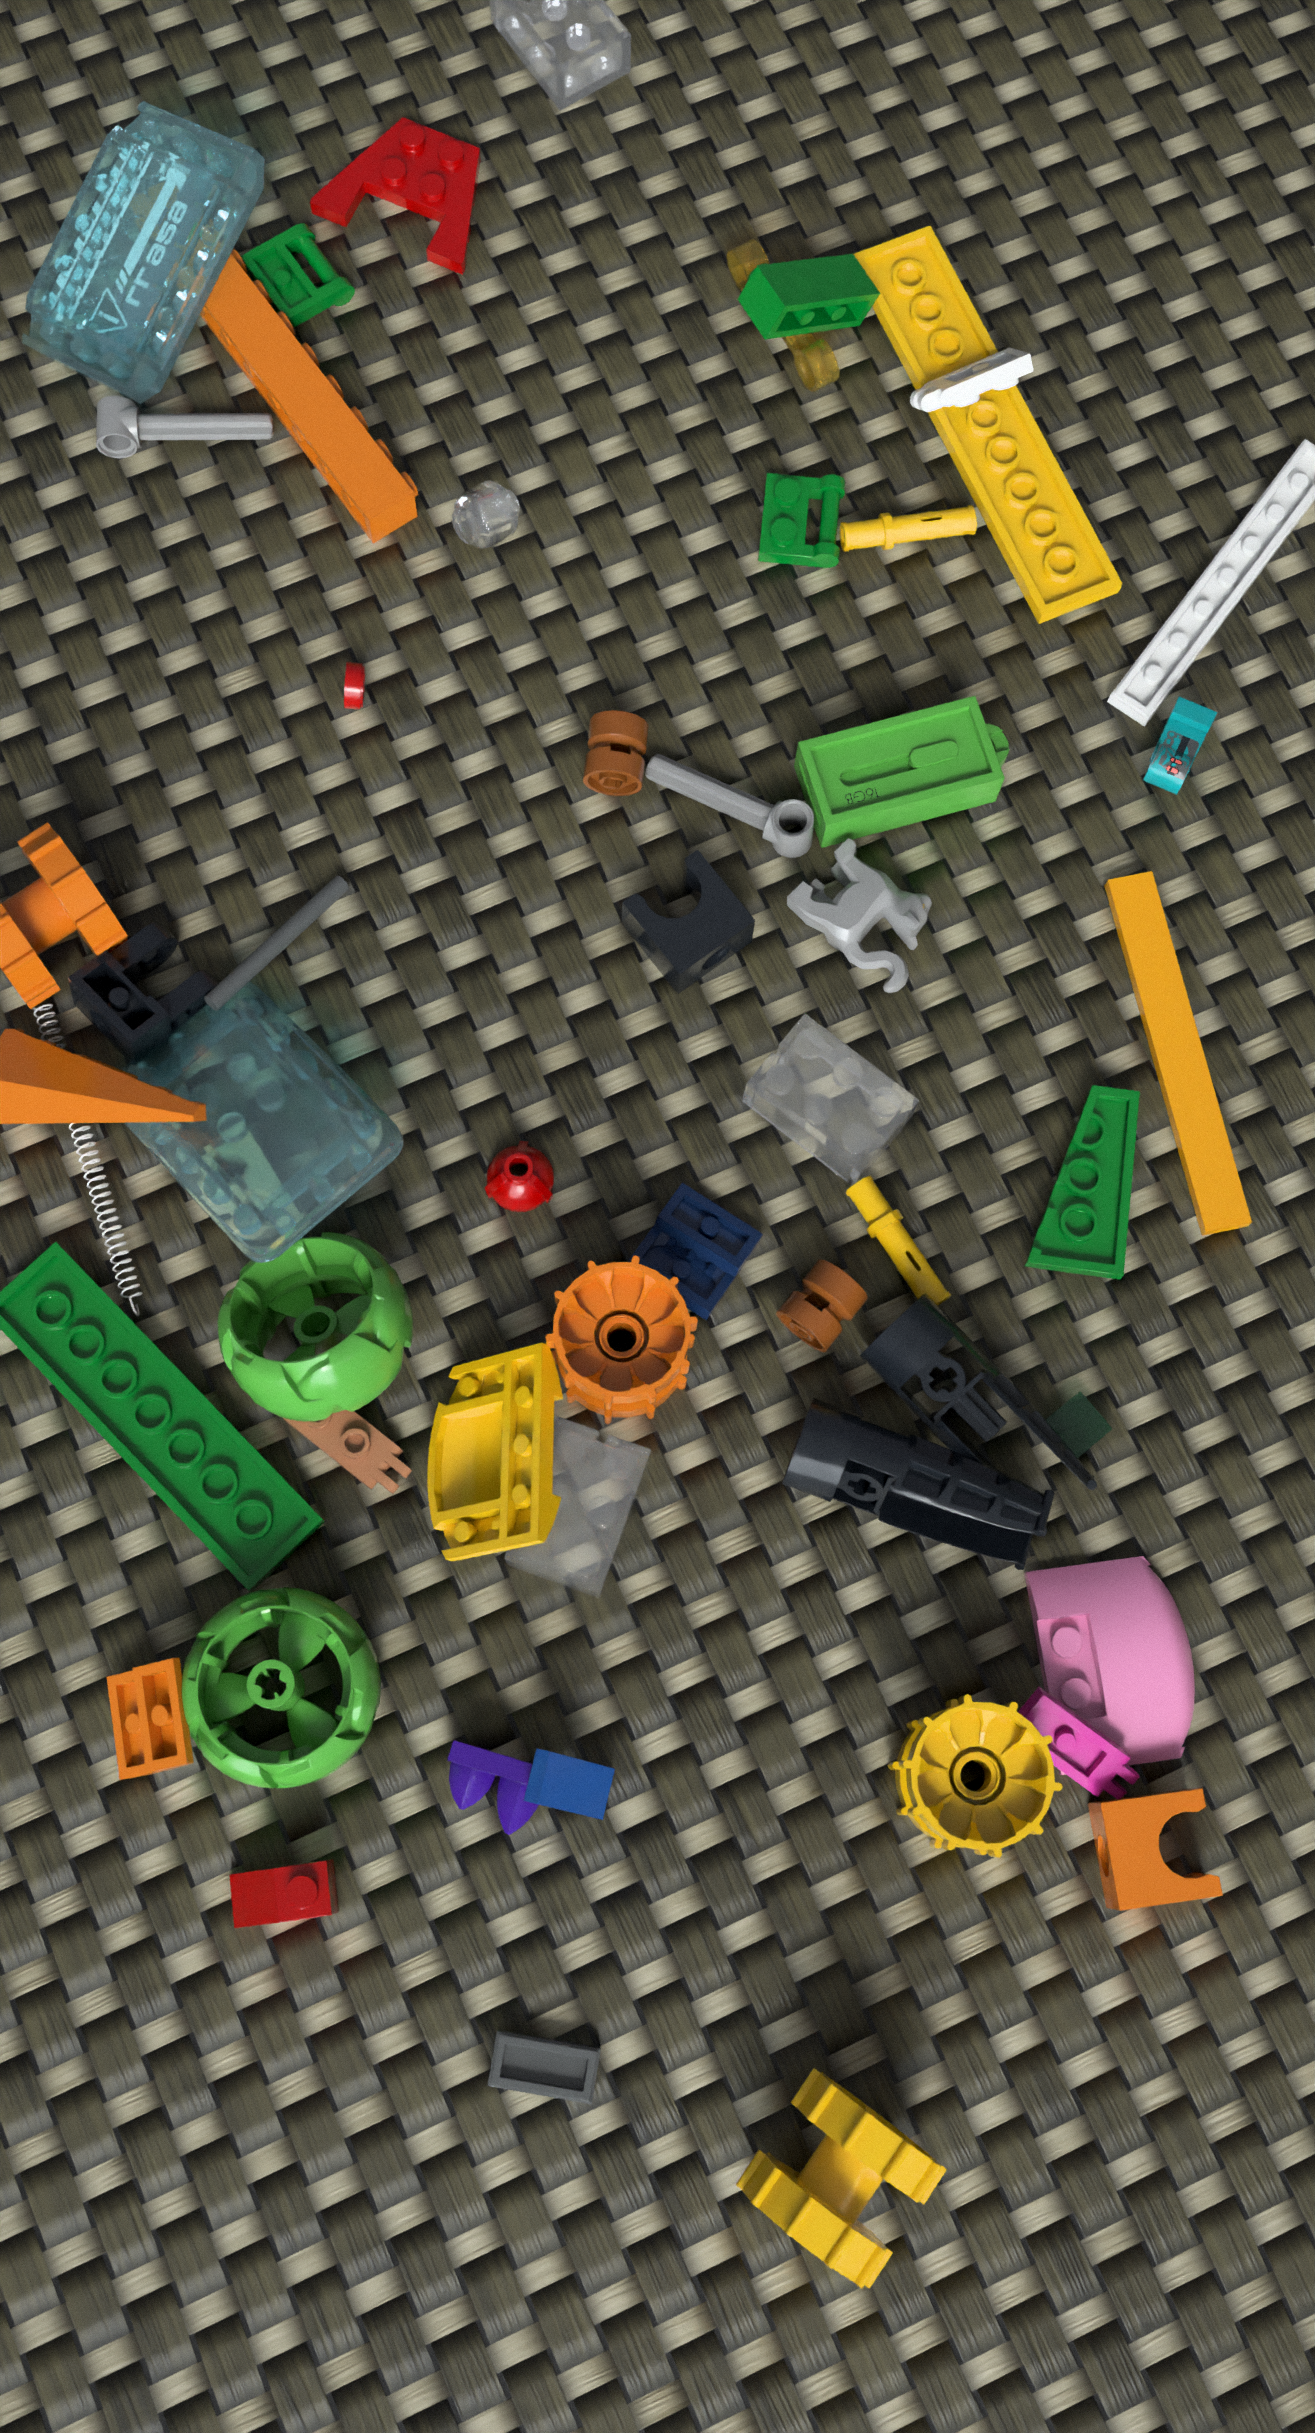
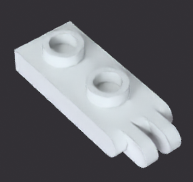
(965, 384)

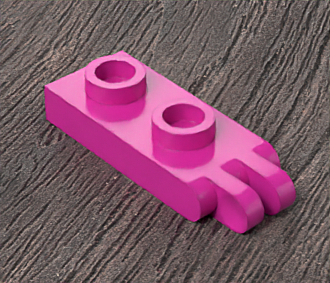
(1078, 1746)

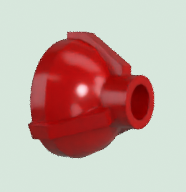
(520, 1192)

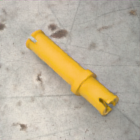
(907, 528)
(896, 1241)

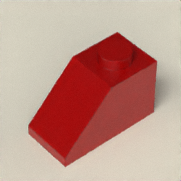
(284, 1894)

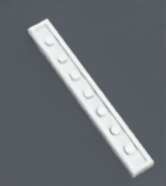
(1218, 589)

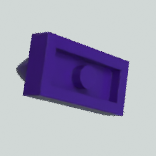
(473, 1773)

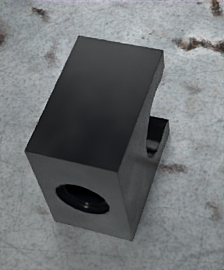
(699, 941)

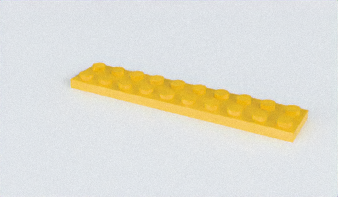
(994, 439)

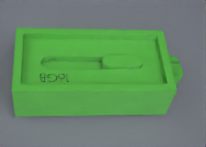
(901, 770)

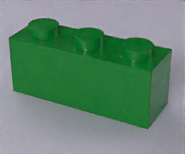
(808, 296)

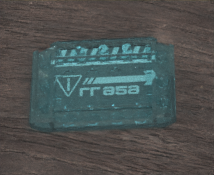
(142, 250)

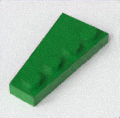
(1090, 1201)

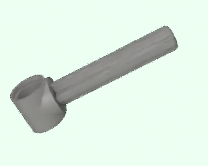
(123, 428)
(739, 805)

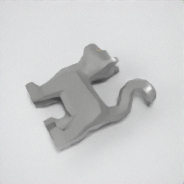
(857, 908)

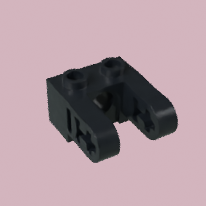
(119, 1010)

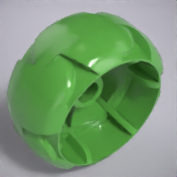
(342, 1354)
(320, 1738)

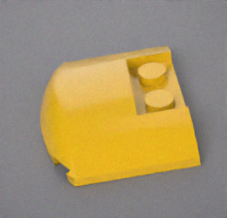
(495, 1454)

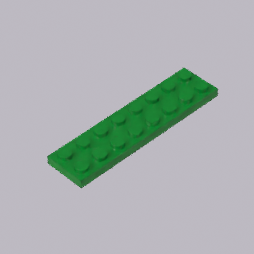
(155, 1418)

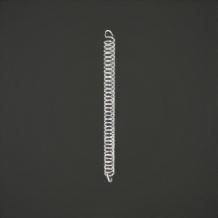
(103, 1185)

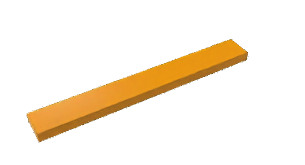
(1177, 1054)

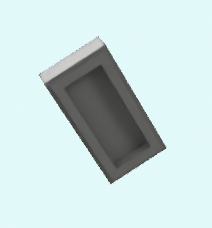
(544, 2066)

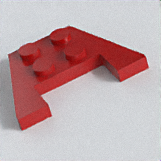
(417, 172)

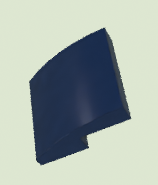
(699, 1247)

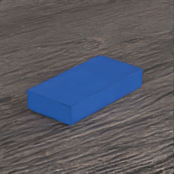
(569, 1784)

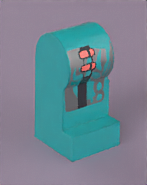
(1178, 745)

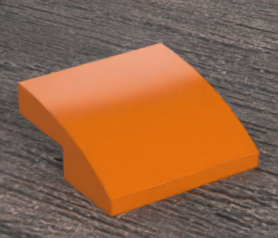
(149, 1719)

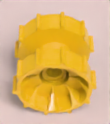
(1015, 1785)
(839, 2179)

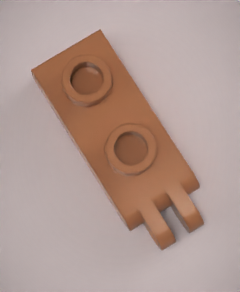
(355, 1447)

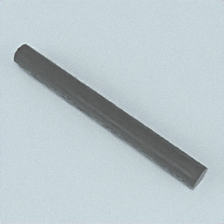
(276, 943)

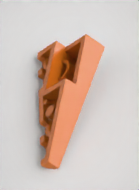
(58, 1086)

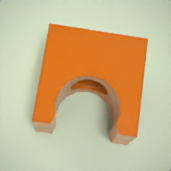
(1129, 1853)

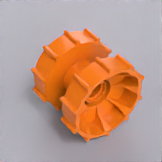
(50, 911)
(628, 1300)

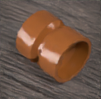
(616, 752)
(830, 1290)

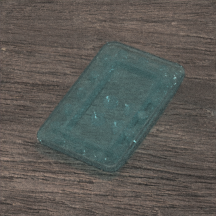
(281, 1127)

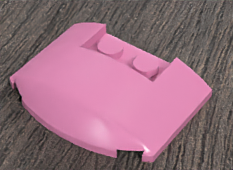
(1116, 1653)

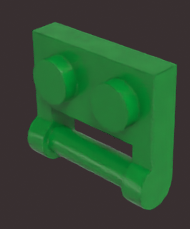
(288, 283)
(786, 520)

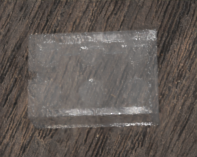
(565, 44)
(829, 1100)
(597, 1497)

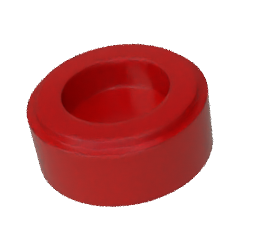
(354, 685)

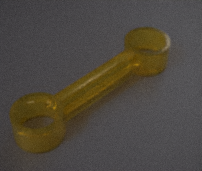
(812, 357)

